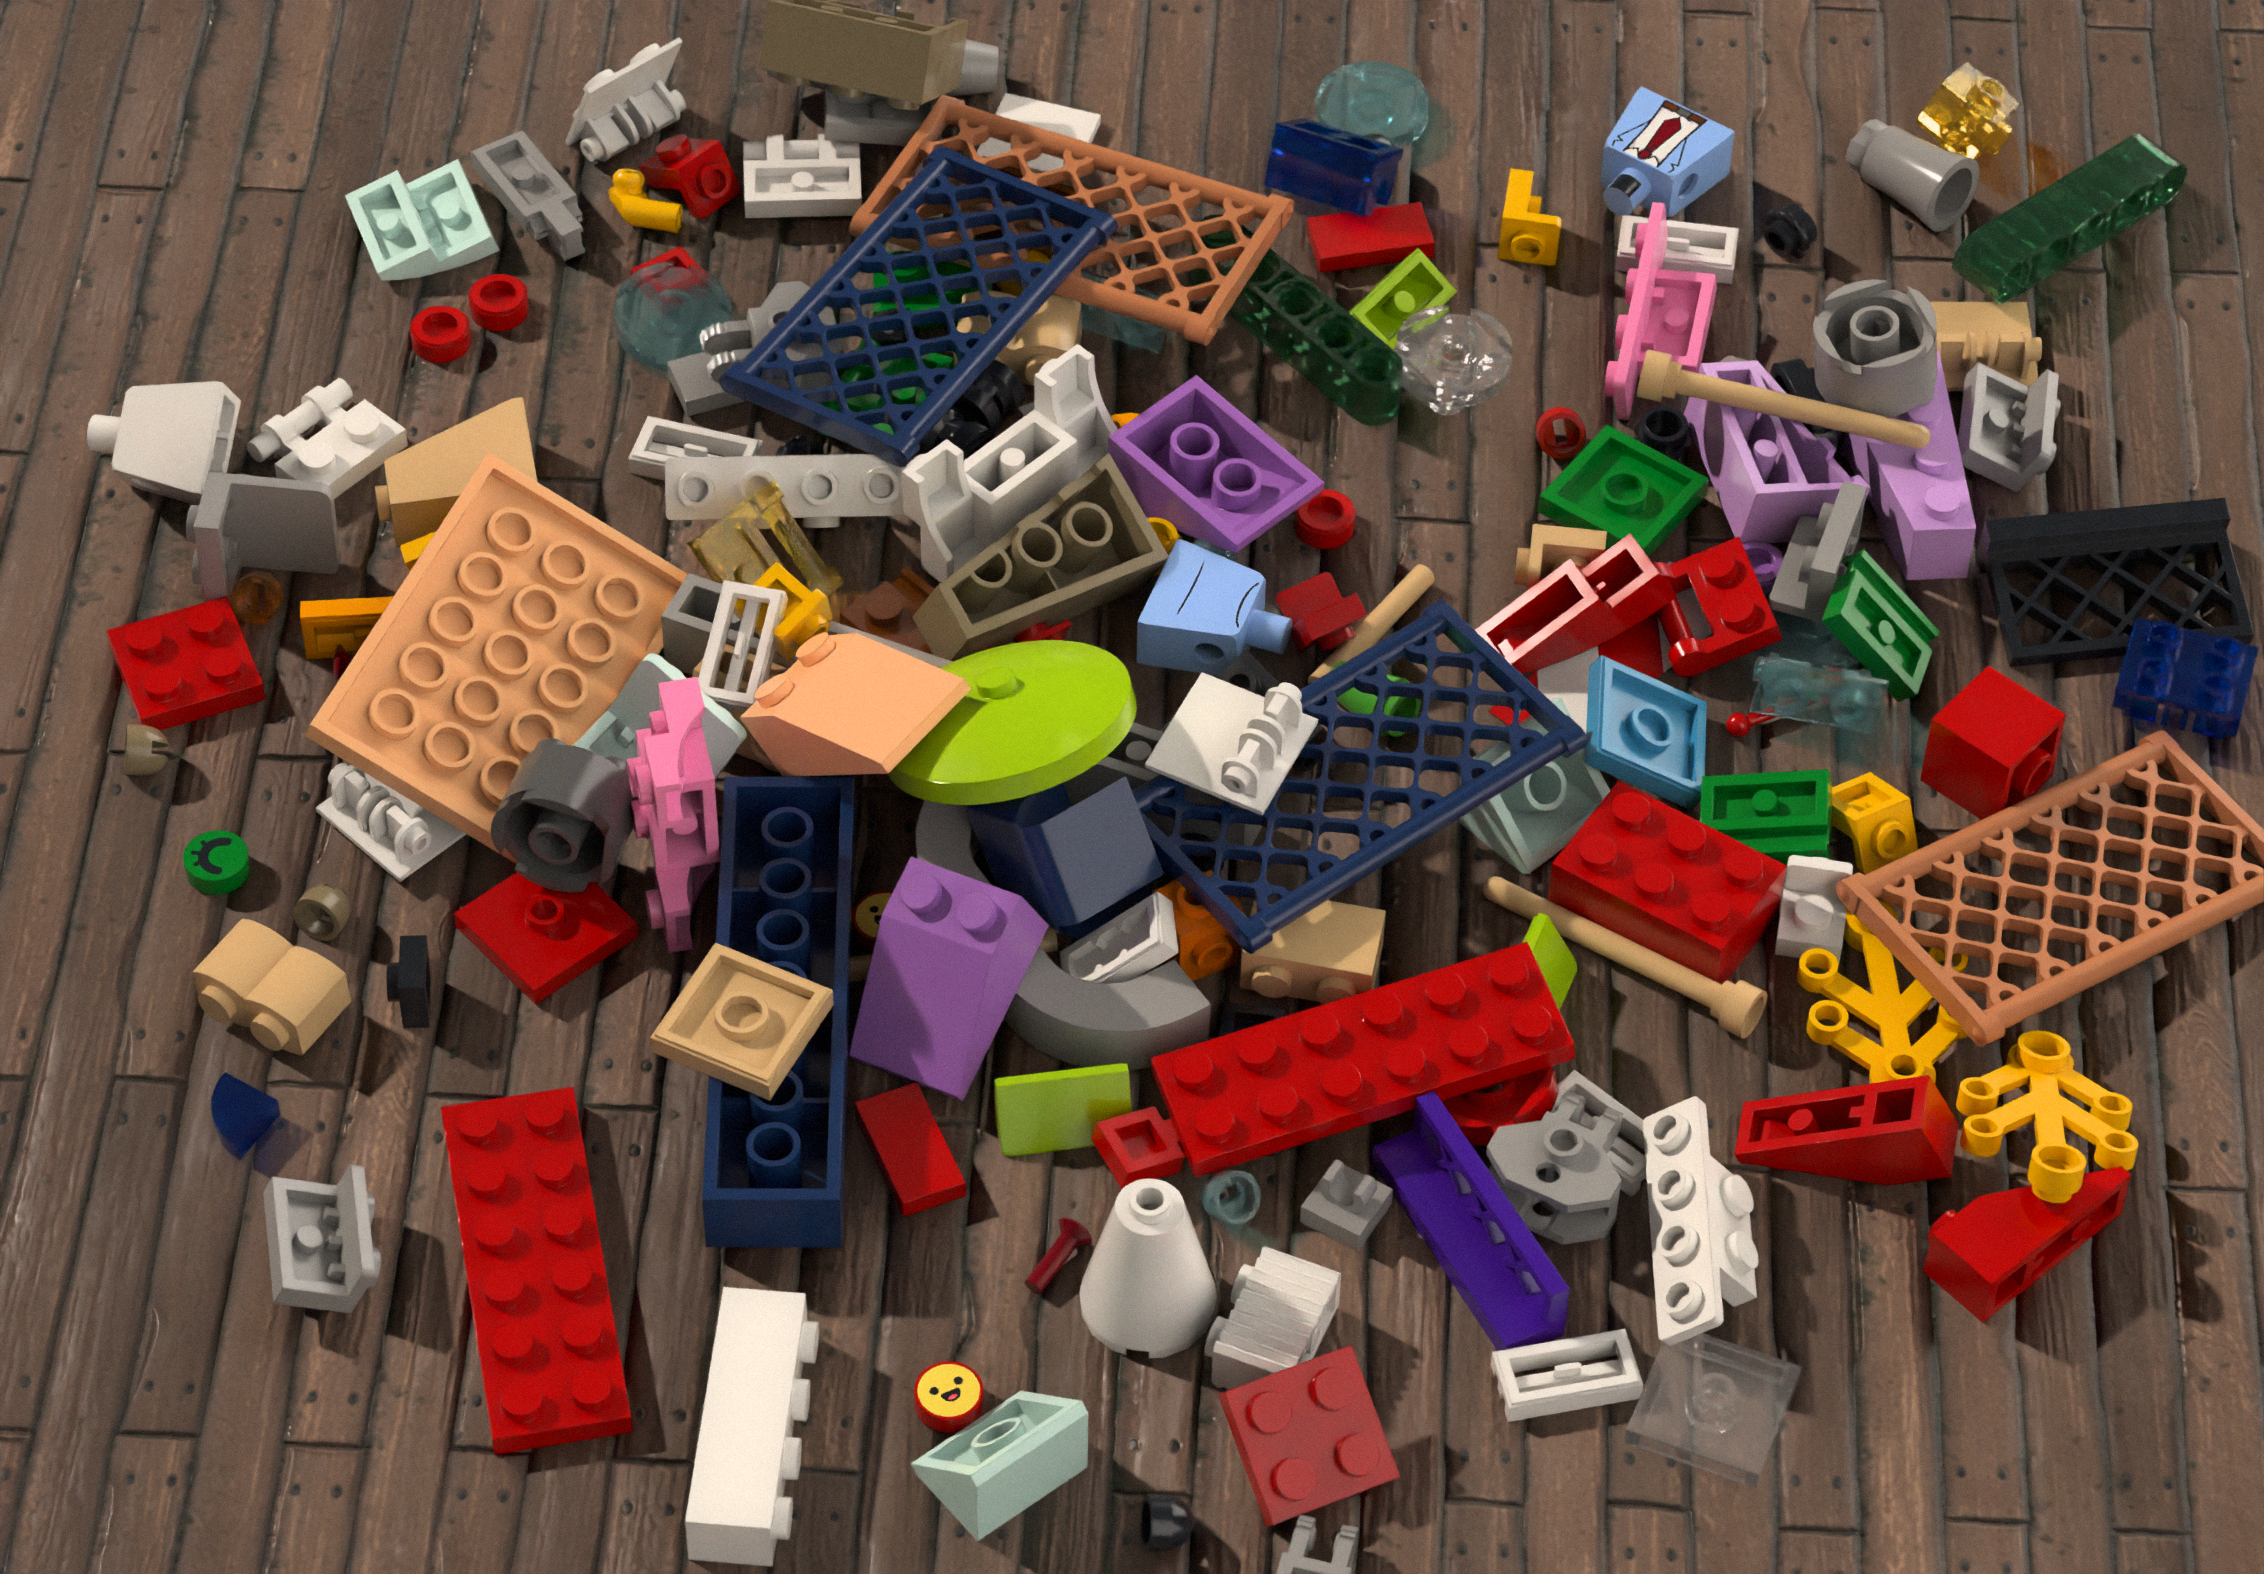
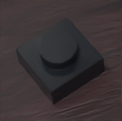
(411, 981)

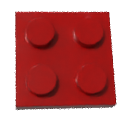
(186, 664)
(1308, 1435)

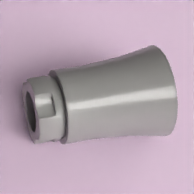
(1914, 172)

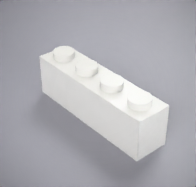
(748, 1427)

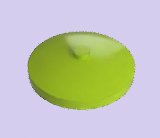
(1024, 726)

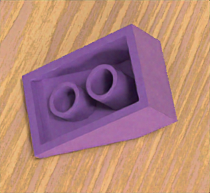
(1209, 468)
(942, 976)

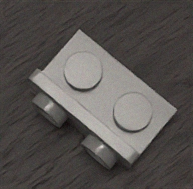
(1818, 554)

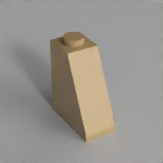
(434, 473)

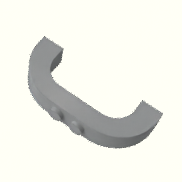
(1070, 1016)

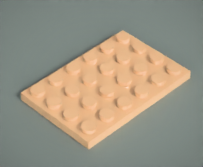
(496, 640)

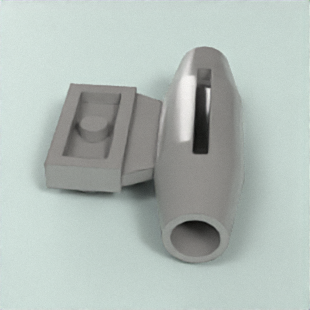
(877, 123)

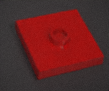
(544, 934)

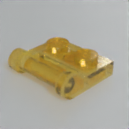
(739, 553)

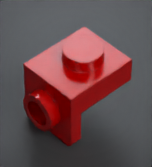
(696, 169)
(1320, 613)

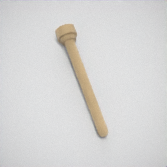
(1665, 378)
(1734, 1005)

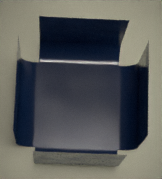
(1069, 860)

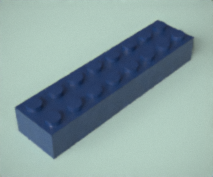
(788, 902)

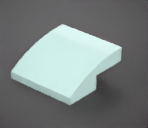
(422, 224)

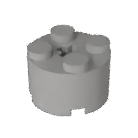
(1876, 348)

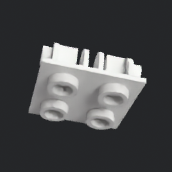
(627, 104)
(1234, 741)
(384, 822)

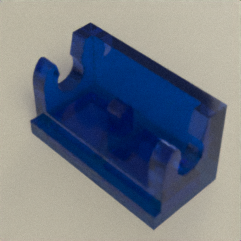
(1332, 166)

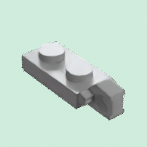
(532, 192)

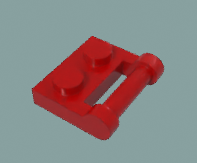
(1730, 603)

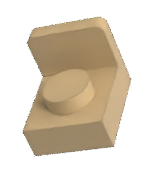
(1553, 547)

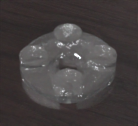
(1451, 383)

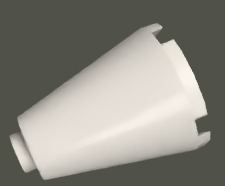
(1148, 1275)

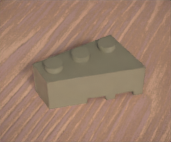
(862, 51)

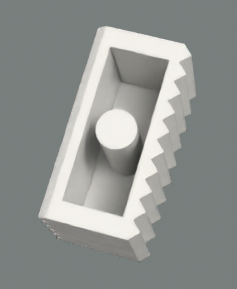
(1275, 1319)

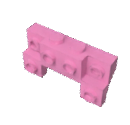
(675, 808)

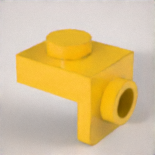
(805, 613)

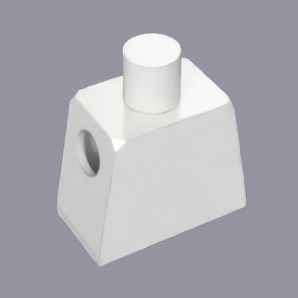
(169, 437)

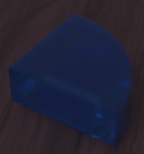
(241, 1114)

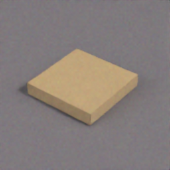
(742, 1021)

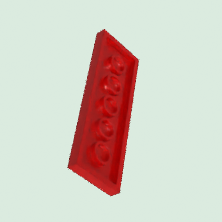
(1361, 1058)
(535, 1271)

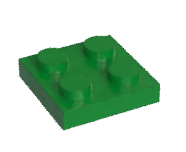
(1623, 490)

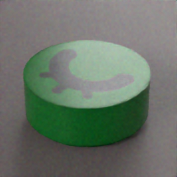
(216, 862)

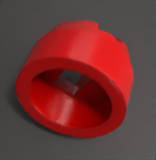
(1573, 428)

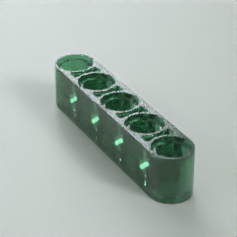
(2069, 218)
(1313, 334)

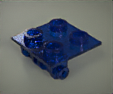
(2185, 673)

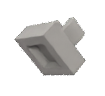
(1346, 1205)

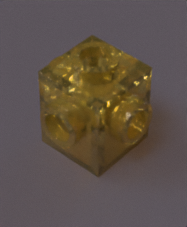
(1969, 113)

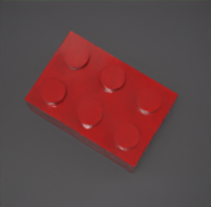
(1668, 883)

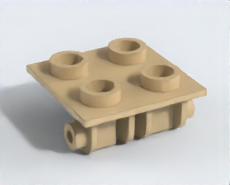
(1988, 335)

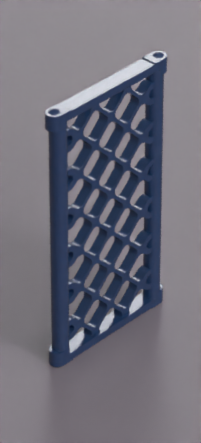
(973, 349)
(1377, 840)

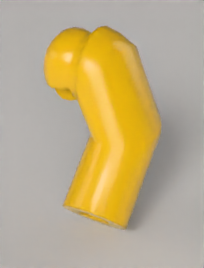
(638, 208)

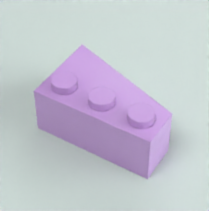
(1761, 463)

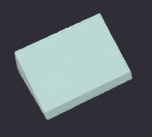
(1540, 811)
(1007, 1459)

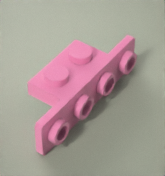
(1666, 314)

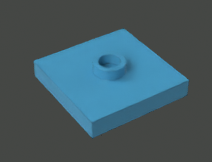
(1645, 732)

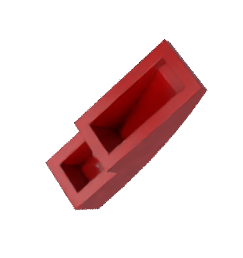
(1578, 608)

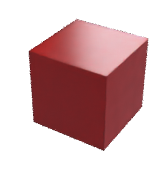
(1992, 745)

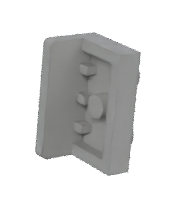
(2008, 425)
(321, 1241)

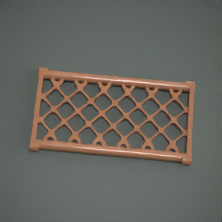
(1132, 176)
(2043, 815)

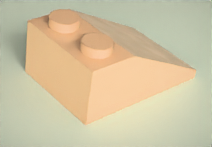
(849, 707)

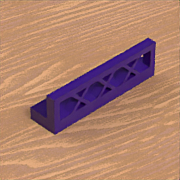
(1473, 1229)

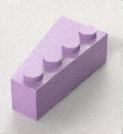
(1920, 492)

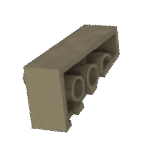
(1050, 567)

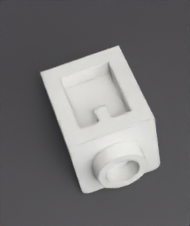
(1810, 907)

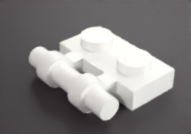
(801, 178)
(340, 453)

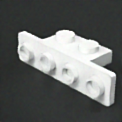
(813, 485)
(1695, 1225)

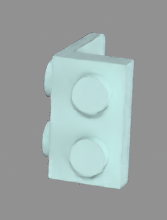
(615, 730)

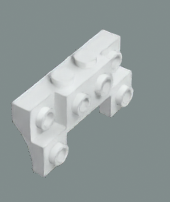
(982, 498)

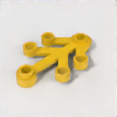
(1882, 1009)
(2044, 1065)

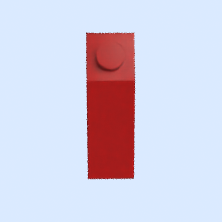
(1856, 1133)
(2015, 1238)

